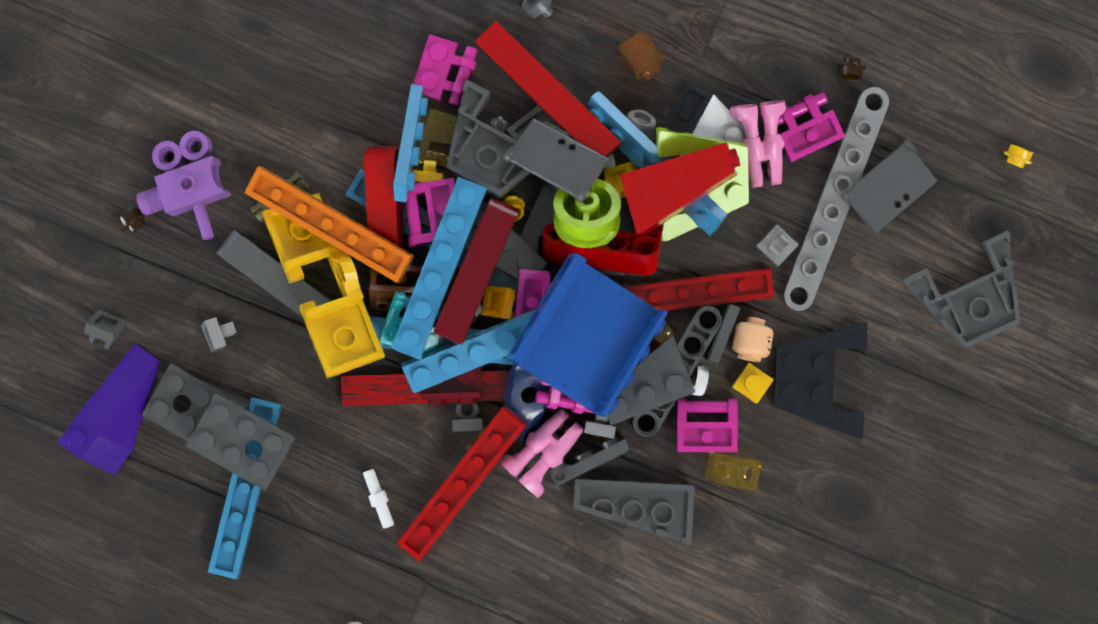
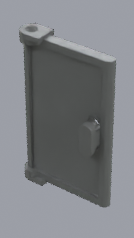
(557, 163)
(881, 192)

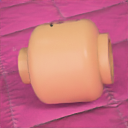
(752, 340)

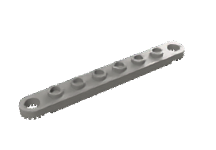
(831, 207)

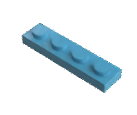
(409, 153)

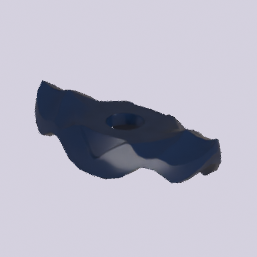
(530, 411)

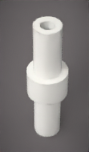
(378, 498)

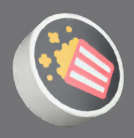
(700, 379)

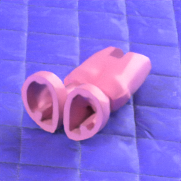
(764, 151)
(552, 449)

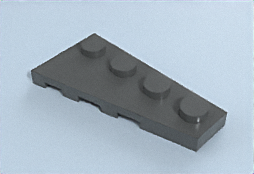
(515, 254)
(648, 506)

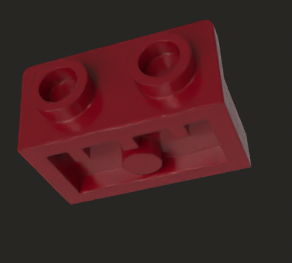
(464, 387)

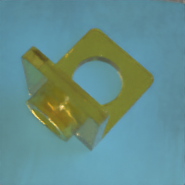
(732, 471)

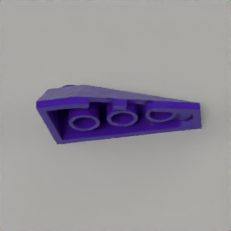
(110, 420)

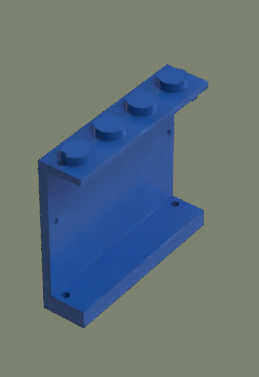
(587, 336)

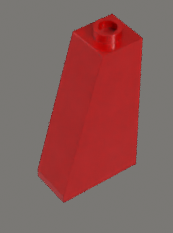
(675, 184)

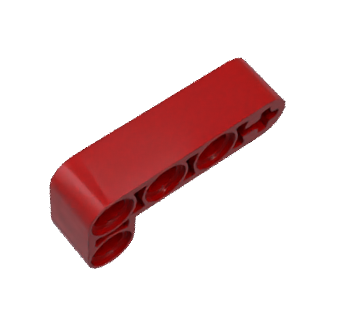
(383, 213)
(623, 254)

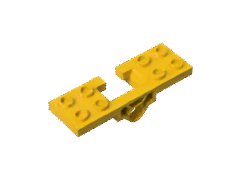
(337, 328)

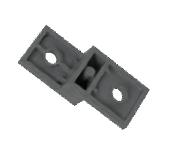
(219, 426)

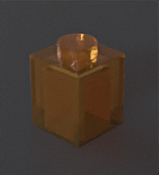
(641, 55)

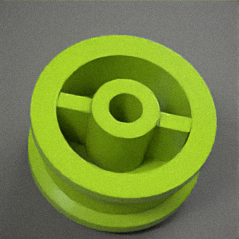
(590, 222)

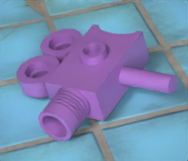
(185, 186)

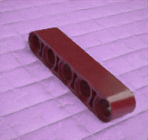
(476, 271)

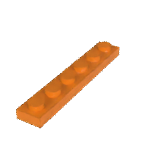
(329, 224)

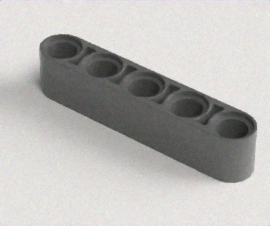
(268, 272)
(704, 338)

